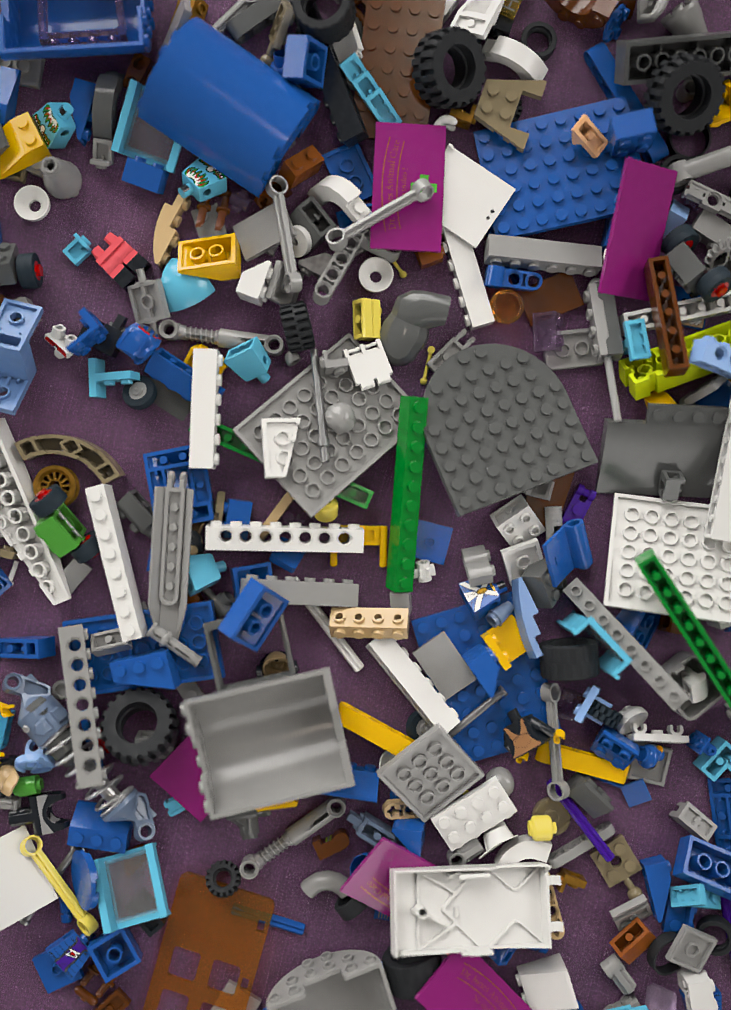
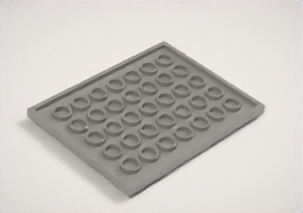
(350, 453)

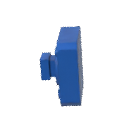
(287, 560)

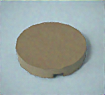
(556, 811)

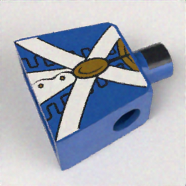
(482, 597)

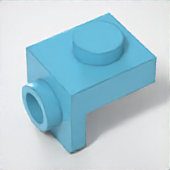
(78, 249)

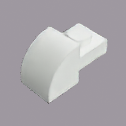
(694, 684)

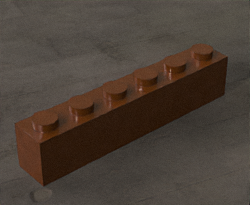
(666, 316)

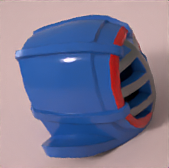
(138, 342)

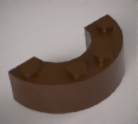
(584, 13)

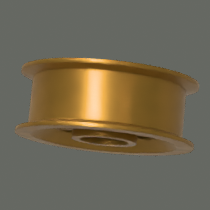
(46, 472)

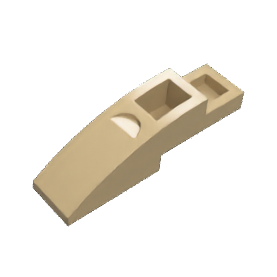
(165, 234)

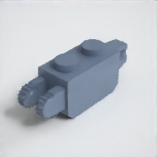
(371, 828)

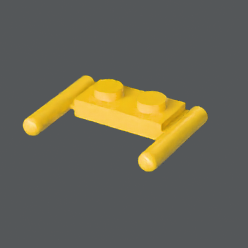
(372, 536)

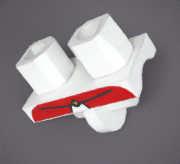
(60, 341)

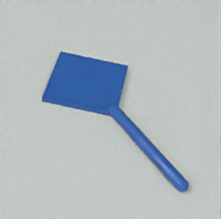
(634, 792)

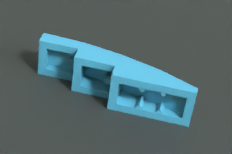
(368, 90)

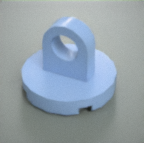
(34, 760)

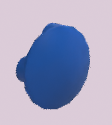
(612, 27)

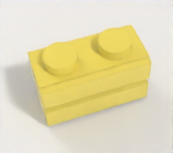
(366, 319)

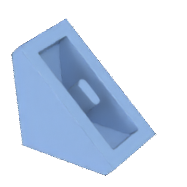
(677, 216)

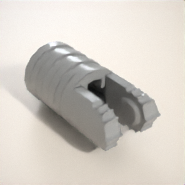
(553, 520)

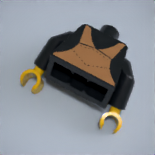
(527, 734)

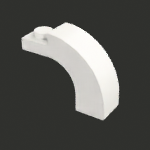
(515, 56)
(343, 193)
(523, 848)

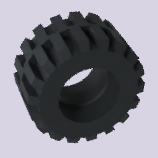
(297, 326)

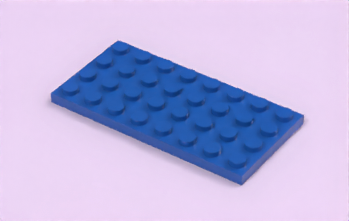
(191, 635)

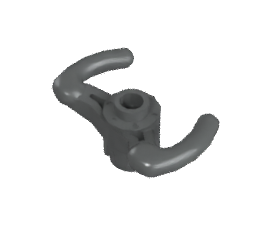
(248, 822)

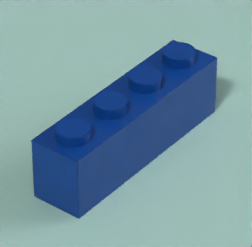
(172, 373)

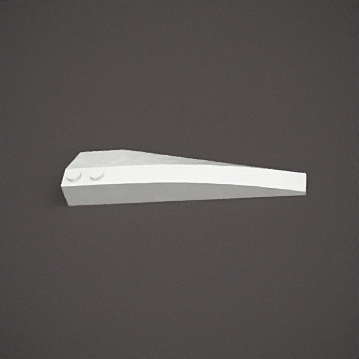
(18, 521)

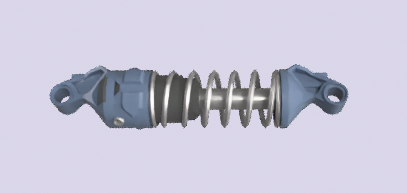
(49, 728)

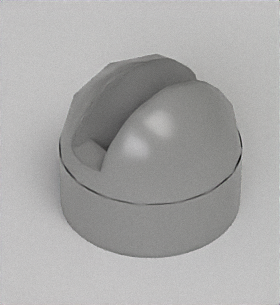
(292, 358)

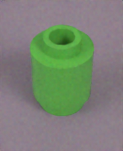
(28, 786)

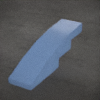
(524, 610)

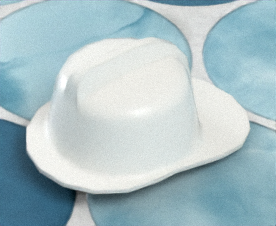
(496, 836)

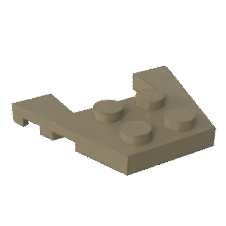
(500, 103)

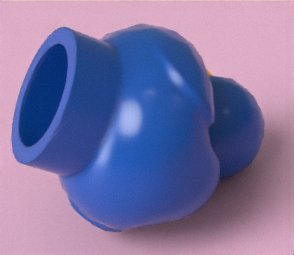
(650, 755)

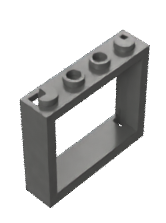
(212, 625)

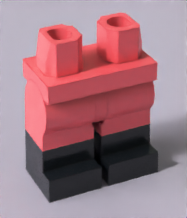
(115, 258)

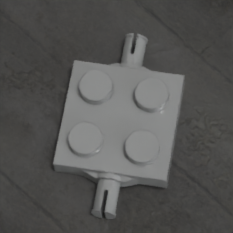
(148, 301)

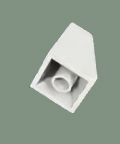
(546, 984)

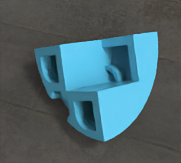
(183, 290)

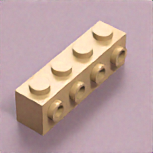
(369, 623)

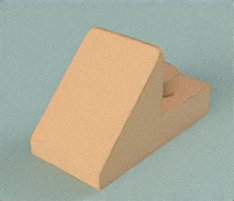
(588, 136)

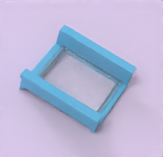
(140, 138)
(614, 658)
(130, 888)

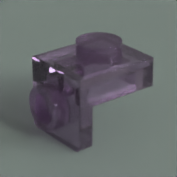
(567, 703)

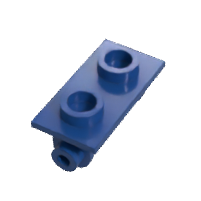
(701, 743)

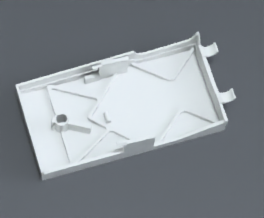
(471, 908)

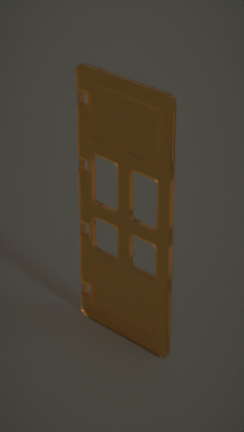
(217, 931)

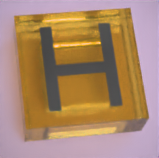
(510, 8)

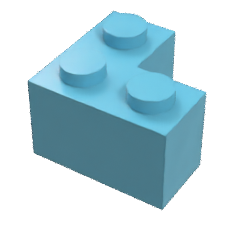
(715, 765)

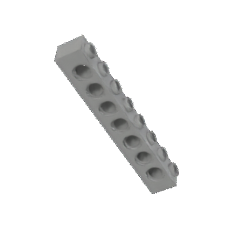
(66, 636)
(642, 660)

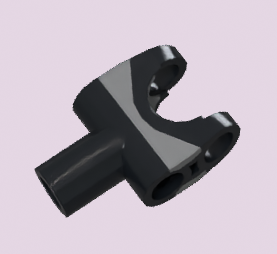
(40, 813)

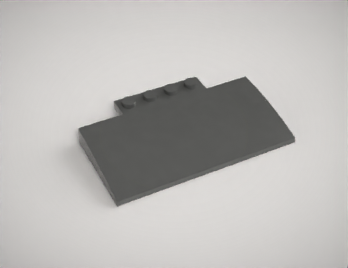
(669, 439)

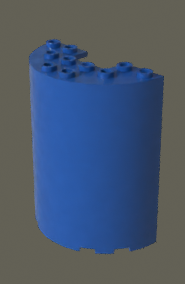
(20, 27)
(225, 105)

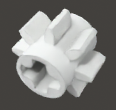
(424, 571)

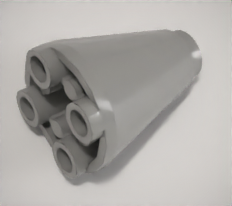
(685, 19)
(61, 178)

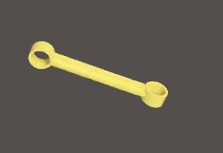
(85, 920)

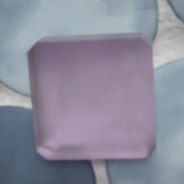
(660, 998)

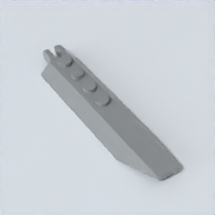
(170, 553)

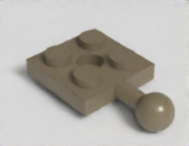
(278, 36)
(621, 872)

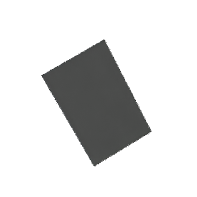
(171, 401)

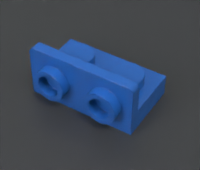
(675, 917)

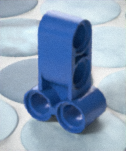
(497, 278)

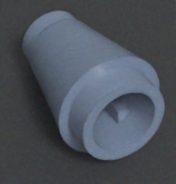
(499, 614)

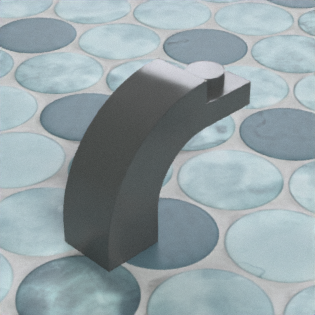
(105, 104)

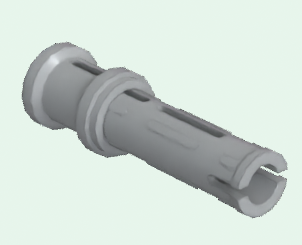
(166, 639)

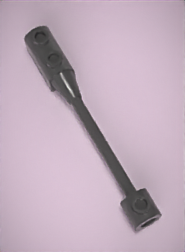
(140, 514)

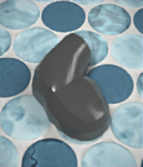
(408, 324)

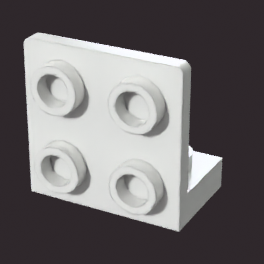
(517, 521)

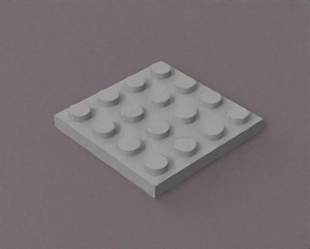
(430, 772)

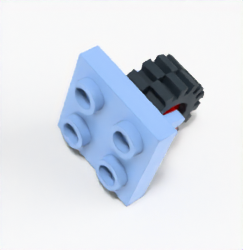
(597, 709)

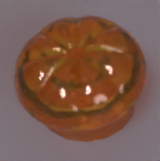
(506, 306)

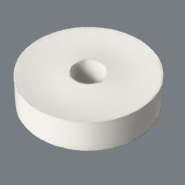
(304, 241)

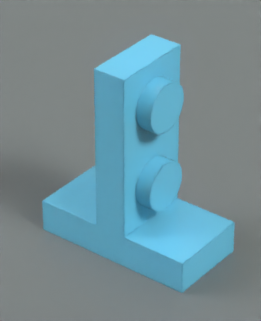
(636, 340)
(100, 379)
(694, 896)

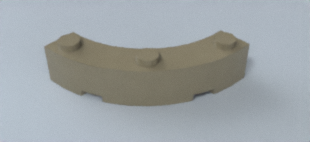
(85, 451)

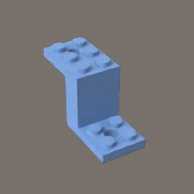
(16, 357)

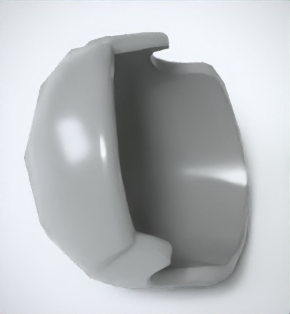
(340, 417)
(504, 777)

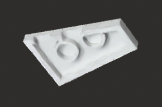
(277, 444)

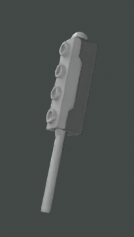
(606, 336)

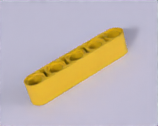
(373, 729)
(584, 762)

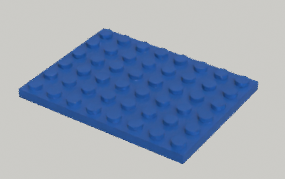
(552, 177)
(522, 682)

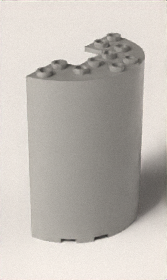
(268, 743)
(334, 982)

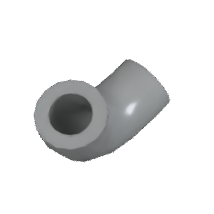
(323, 881)

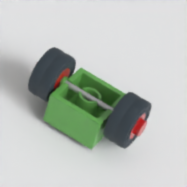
(61, 527)

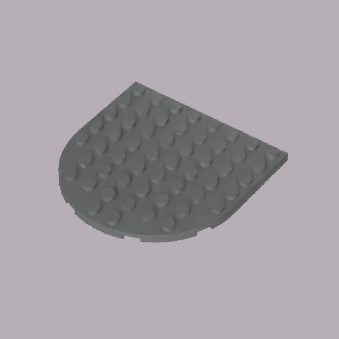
(500, 426)

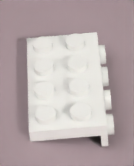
(473, 813)

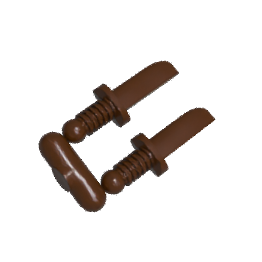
(222, 211)
(84, 994)

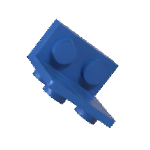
(95, 334)

